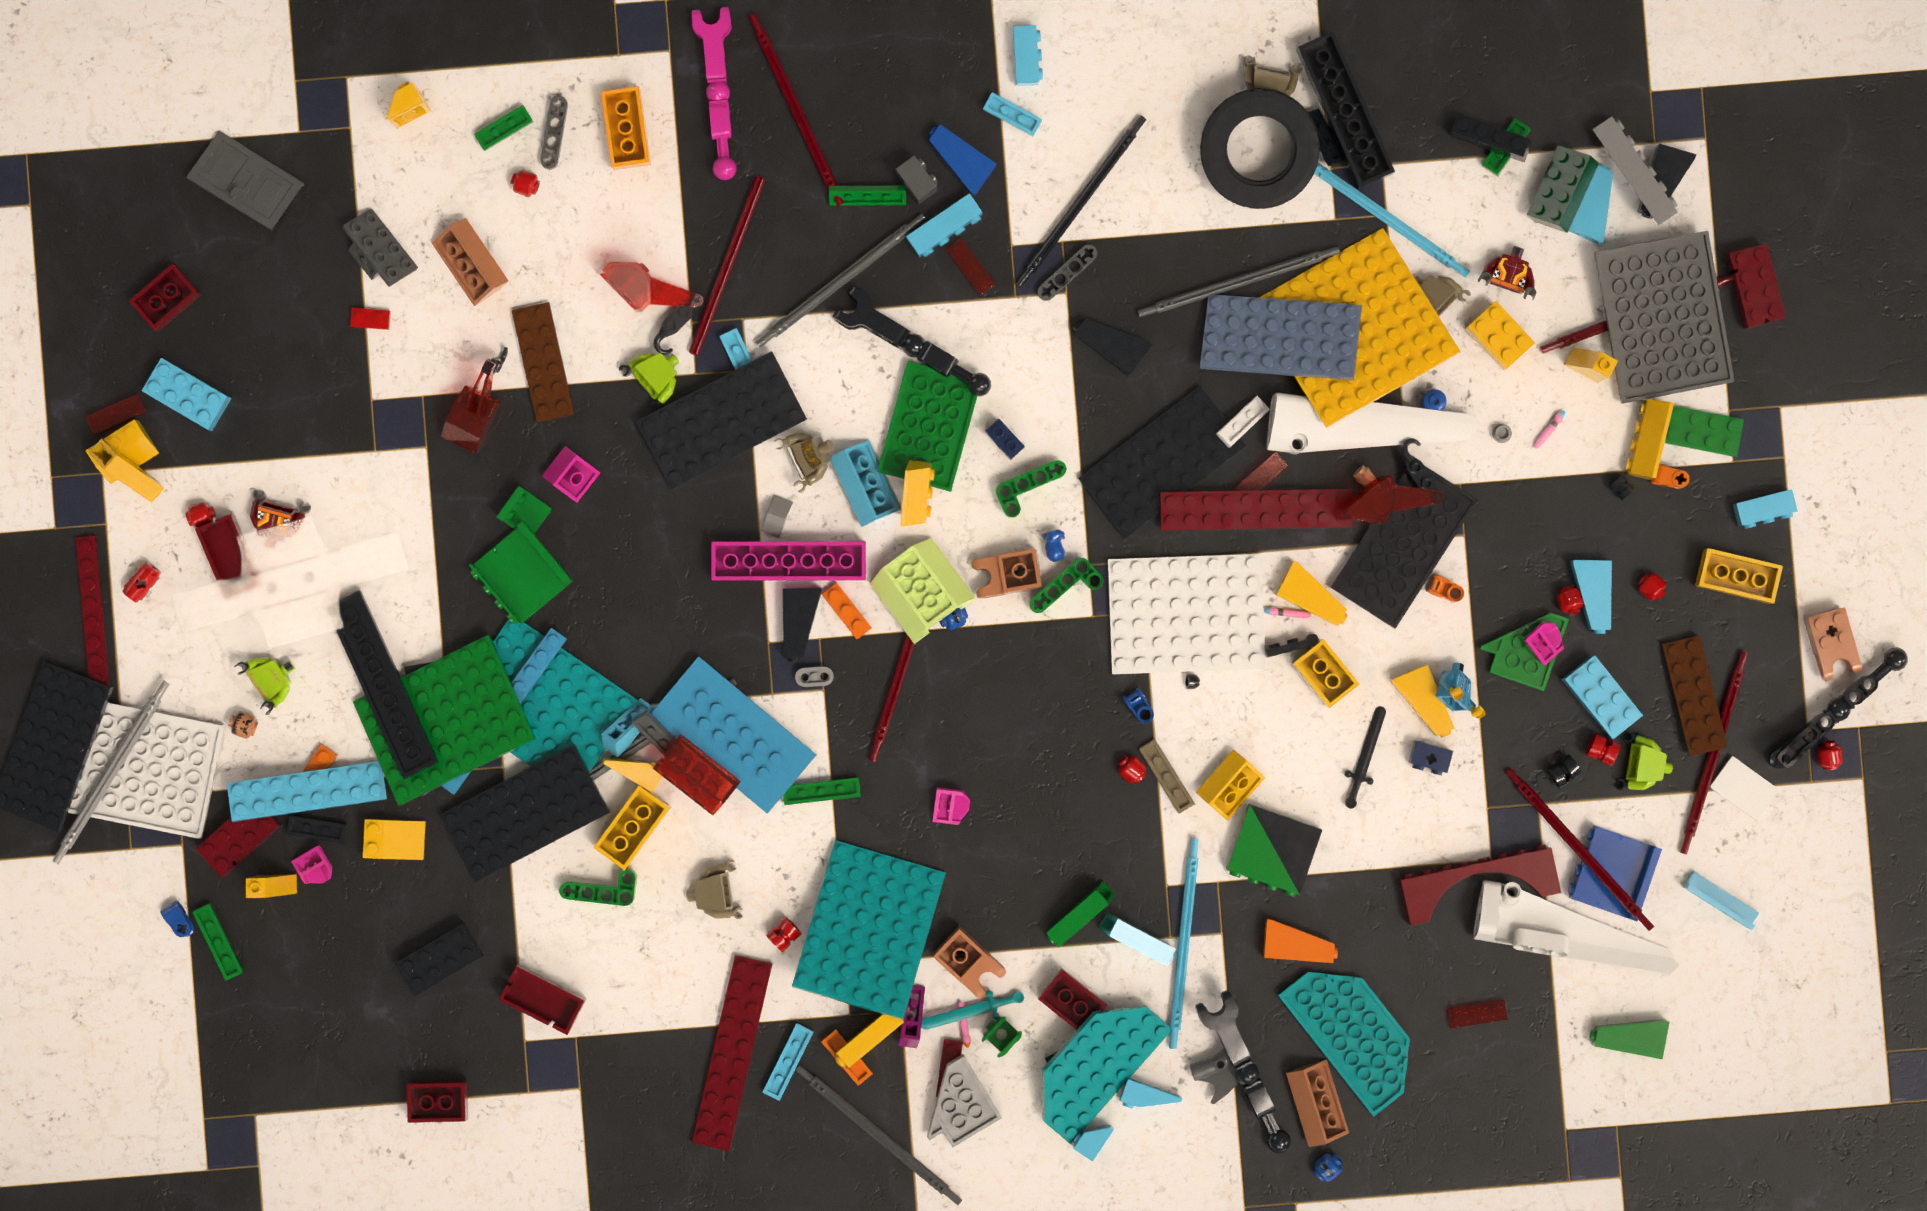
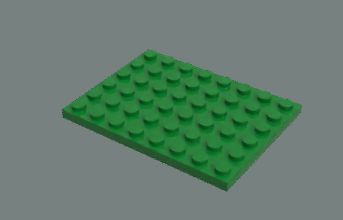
(466, 713)

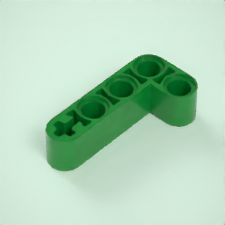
(1032, 484)
(1062, 588)
(597, 891)

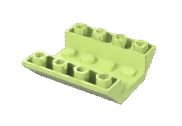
(921, 588)

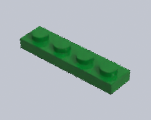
(868, 195)
(822, 791)
(218, 941)

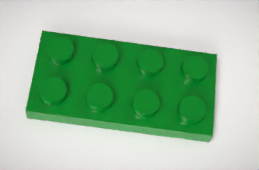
(1704, 431)

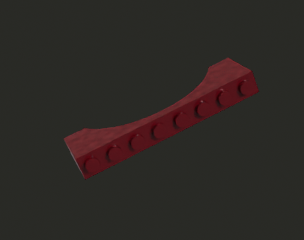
(1424, 890)

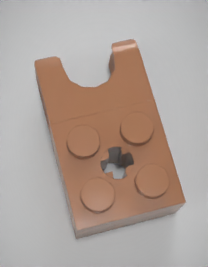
(1003, 573)
(1832, 647)
(971, 965)

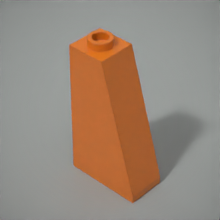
(1293, 944)

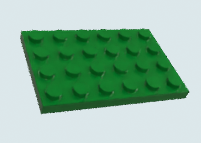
(928, 425)

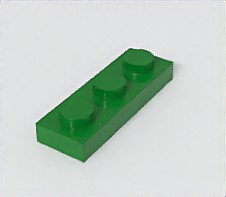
(503, 128)
(1496, 162)

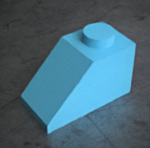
(1092, 1141)

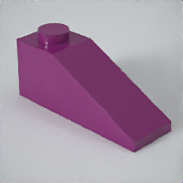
(911, 1028)

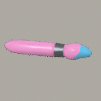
(1550, 428)
(1287, 612)

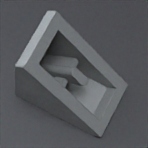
(777, 516)

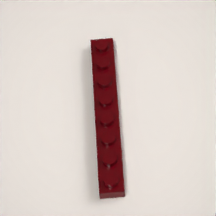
(92, 609)

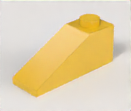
(636, 770)

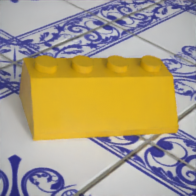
(1649, 439)

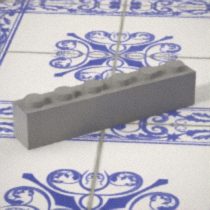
(1635, 171)

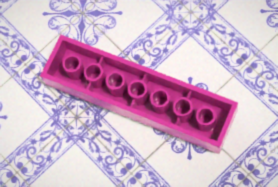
(788, 561)

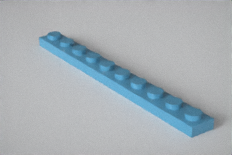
(525, 680)

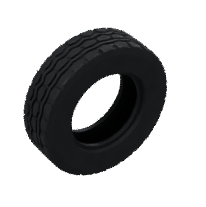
(1268, 192)

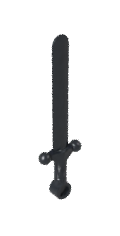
(1365, 757)

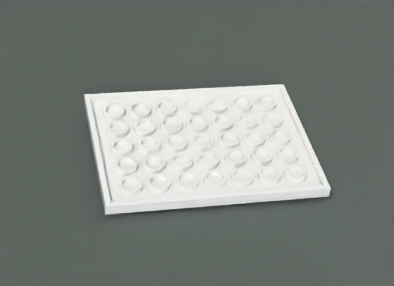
(1186, 614)
(163, 779)

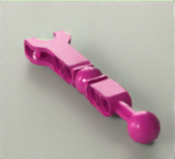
(717, 90)

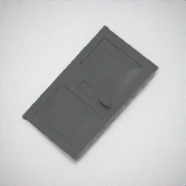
(245, 180)

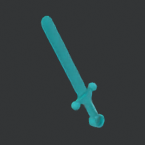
(972, 1010)

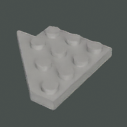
(961, 1104)

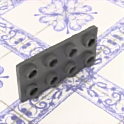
(378, 249)

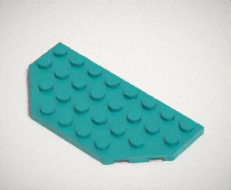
(1353, 1034)
(1096, 1065)

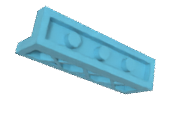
(1721, 900)

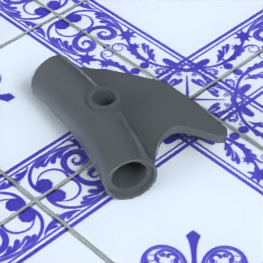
(1222, 1078)

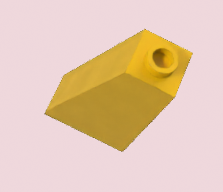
(1591, 364)
(126, 470)
(1308, 594)
(1420, 693)
(271, 885)
(866, 1040)

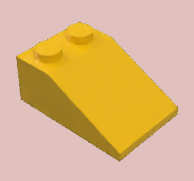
(394, 839)

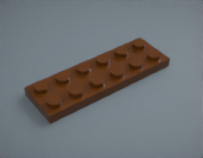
(543, 362)
(1694, 695)

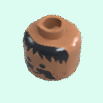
(243, 724)

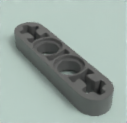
(551, 132)
(1070, 275)

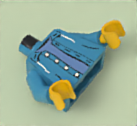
(1455, 691)

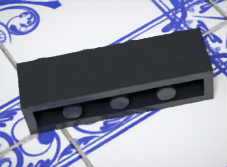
(1491, 138)

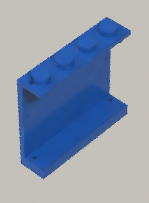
(1626, 860)

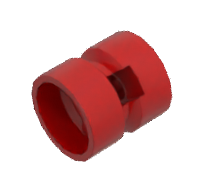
(1603, 749)
(783, 934)

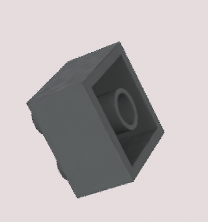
(916, 179)

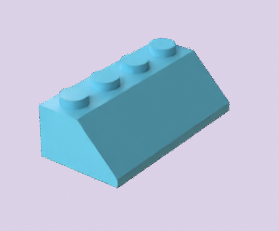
(864, 486)

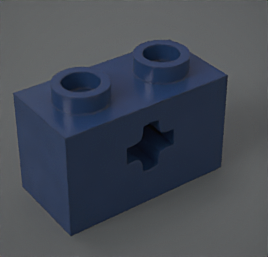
(1004, 439)
(1441, 755)

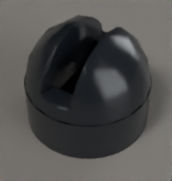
(1192, 681)

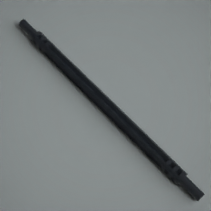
(1080, 202)

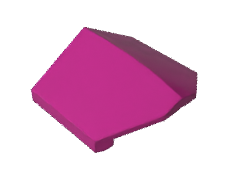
(1544, 642)
(950, 806)
(313, 866)

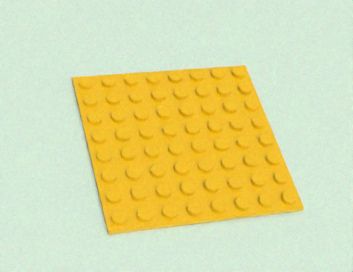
(1397, 326)

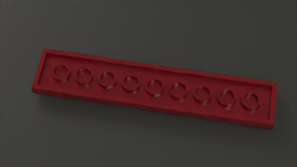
(1252, 509)
(732, 1053)

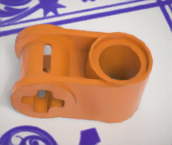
(1666, 477)
(1444, 588)

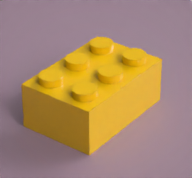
(1500, 335)
(1325, 673)

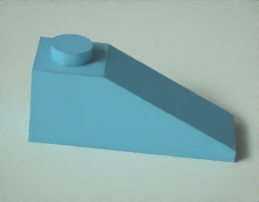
(622, 731)
(1143, 1095)

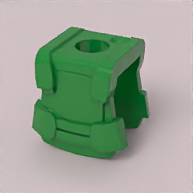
(1002, 1045)

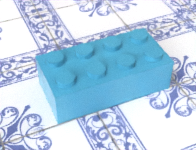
(186, 394)
(1602, 697)

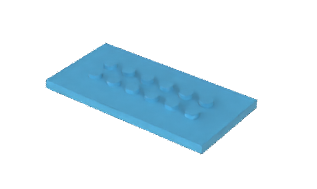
(734, 733)

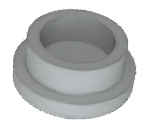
(1502, 433)

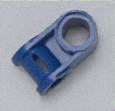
(1138, 705)
(176, 917)

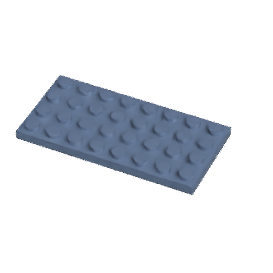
(1281, 337)

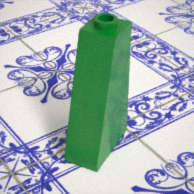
(1080, 914)
(1637, 1038)

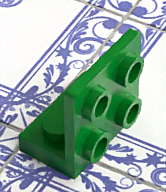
(525, 508)

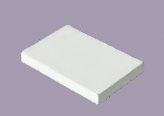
(1744, 788)

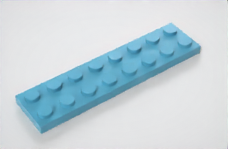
(306, 791)

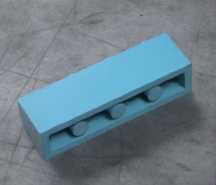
(945, 225)

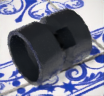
(1565, 771)

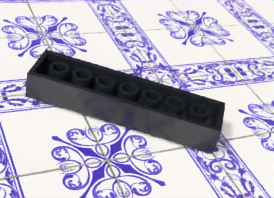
(1345, 110)

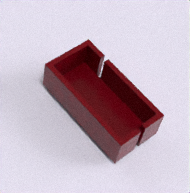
(1755, 286)
(222, 547)
(236, 842)
(542, 999)

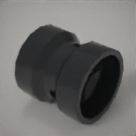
(1622, 486)

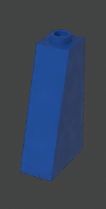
(965, 161)

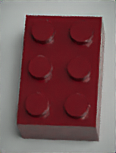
(165, 297)
(1070, 999)
(437, 1101)

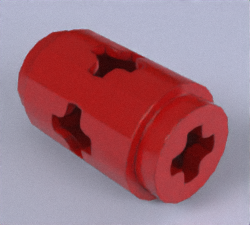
(147, 572)

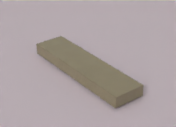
(1166, 776)

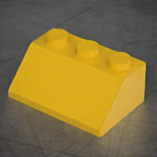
(407, 105)
(131, 442)
(917, 493)
(1230, 785)

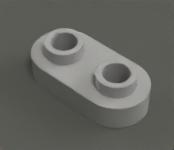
(814, 676)

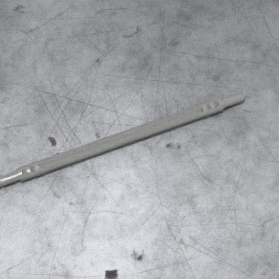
(111, 772)

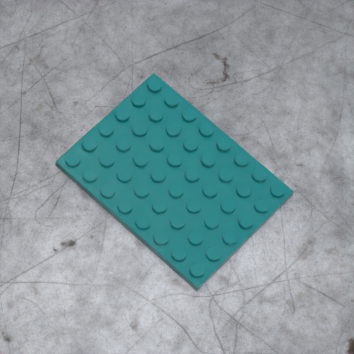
(567, 701)
(868, 930)

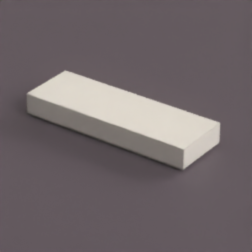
(1242, 421)

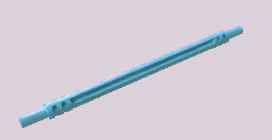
(1389, 219)
(1183, 945)

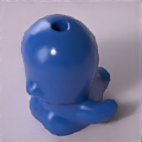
(1054, 547)

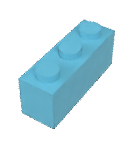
(1027, 55)
(1765, 509)

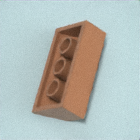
(469, 261)
(1317, 1103)

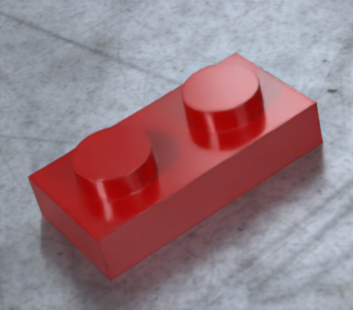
(370, 318)

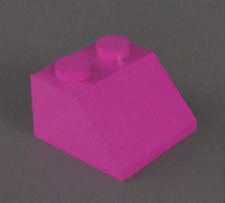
(571, 474)

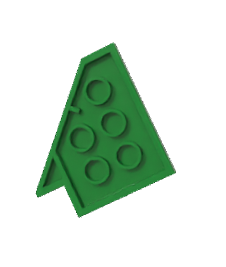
(1516, 661)

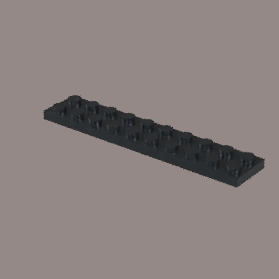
(384, 687)

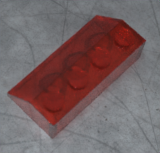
(696, 774)

